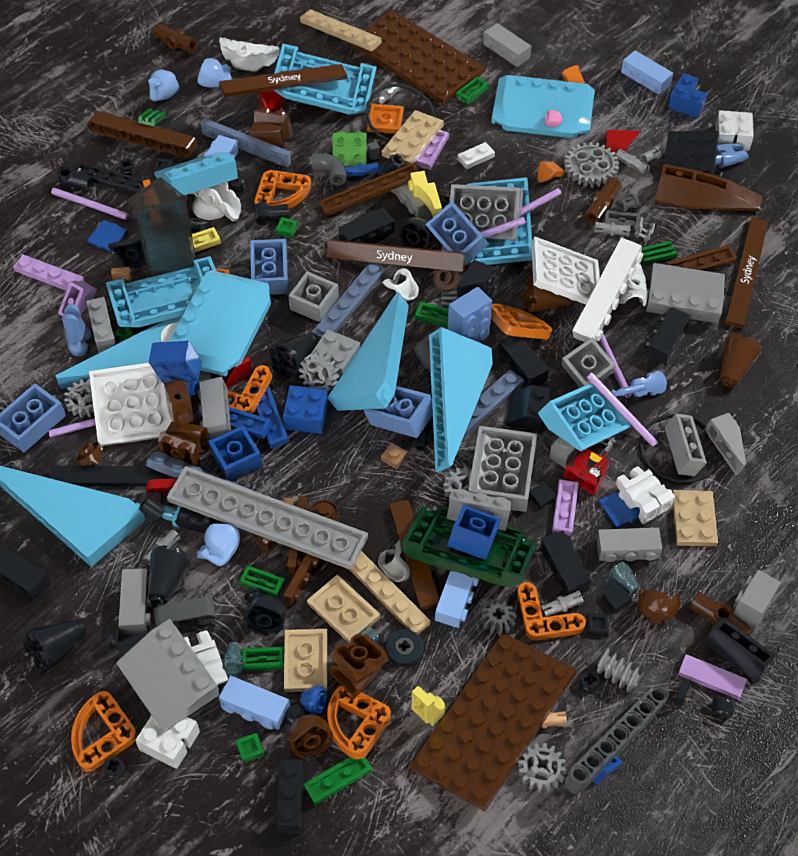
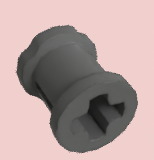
(627, 203)

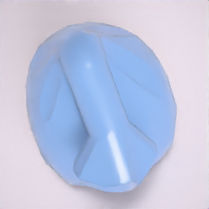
(213, 72)
(162, 85)
(220, 543)

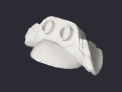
(248, 55)
(216, 202)
(635, 290)

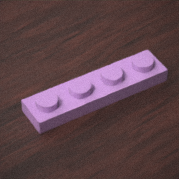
(45, 272)

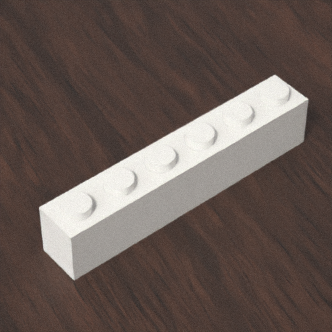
(608, 290)

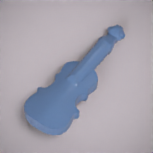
(653, 383)

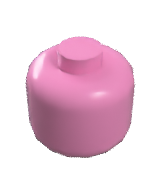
(553, 118)

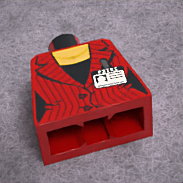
(588, 469)

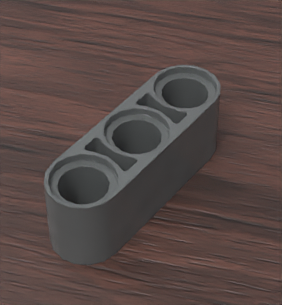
(187, 612)

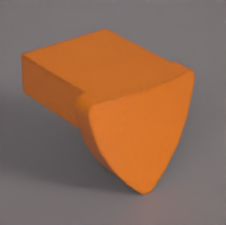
(573, 75)
(548, 170)

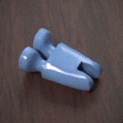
(730, 154)
(76, 331)

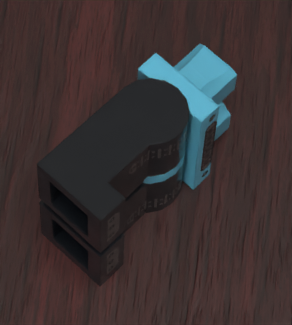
(187, 518)

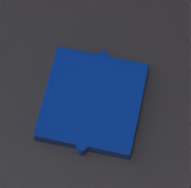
(106, 234)
(618, 511)

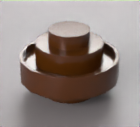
(446, 279)
(90, 454)
(325, 509)

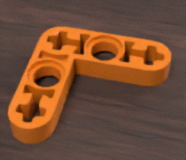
(248, 398)
(539, 621)

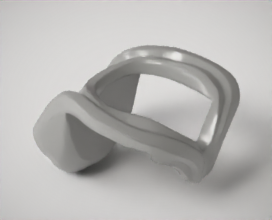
(397, 569)

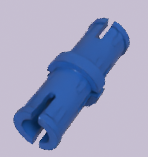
(362, 170)

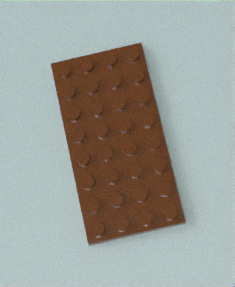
(420, 57)
(493, 721)

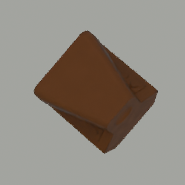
(271, 127)
(184, 442)
(357, 663)

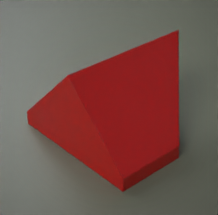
(271, 100)
(619, 139)
(239, 373)

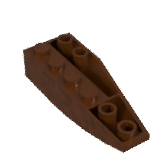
(702, 190)

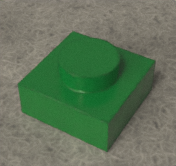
(286, 227)
(249, 747)

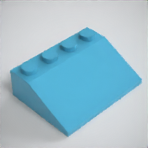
(200, 172)
(583, 417)

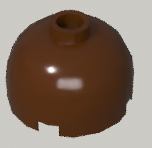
(657, 606)
(309, 735)

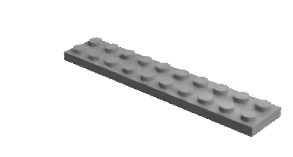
(268, 517)

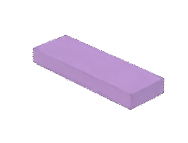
(432, 151)
(565, 507)
(712, 677)

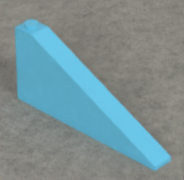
(129, 352)
(373, 372)
(457, 380)
(79, 516)

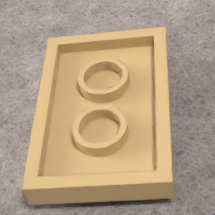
(695, 518)
(343, 608)
(305, 659)

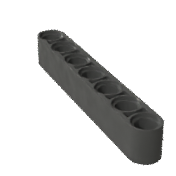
(650, 704)

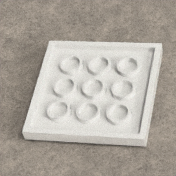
(563, 271)
(128, 404)

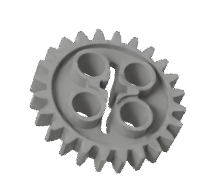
(591, 164)

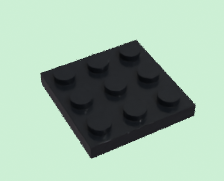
(692, 150)

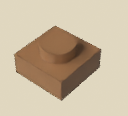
(119, 273)
(394, 455)

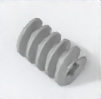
(619, 671)

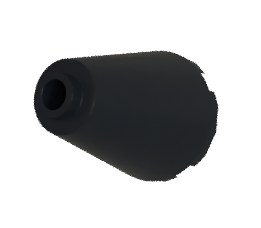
(166, 573)

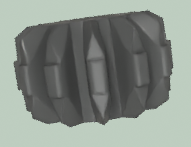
(490, 620)

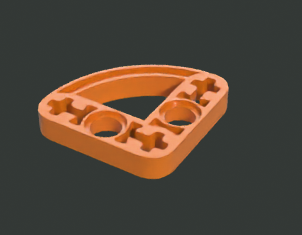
(277, 182)
(525, 326)
(369, 716)
(115, 736)

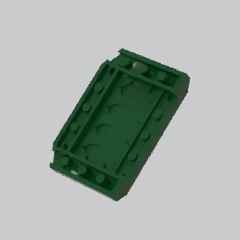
(504, 564)

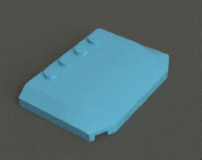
(344, 96)
(525, 101)
(509, 250)
(158, 296)
(223, 319)

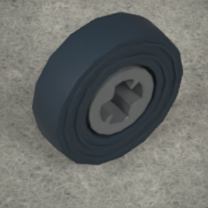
(413, 652)

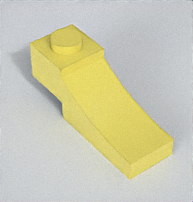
(425, 191)
(427, 706)

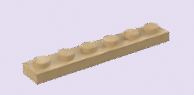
(341, 30)
(389, 594)

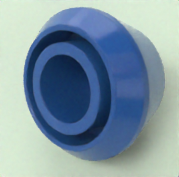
(314, 699)

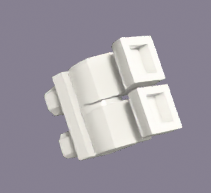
(646, 493)
(209, 657)

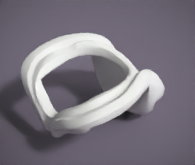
(407, 289)

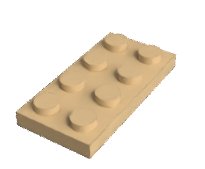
(413, 137)

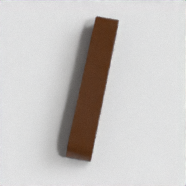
(142, 134)

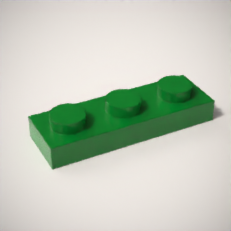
(336, 779)

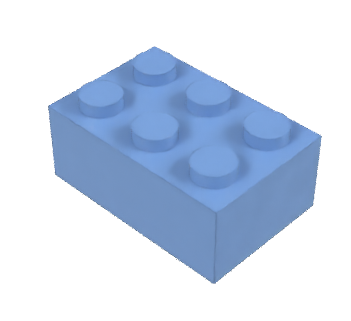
(457, 232)
(270, 264)
(471, 315)
(405, 413)
(30, 417)

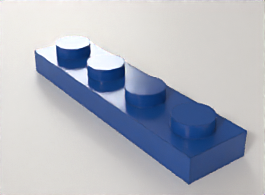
(268, 409)
(254, 424)

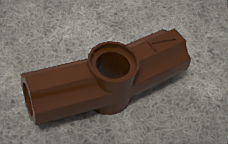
(175, 38)
(603, 200)
(712, 610)

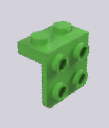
(350, 147)

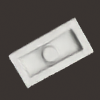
(476, 155)

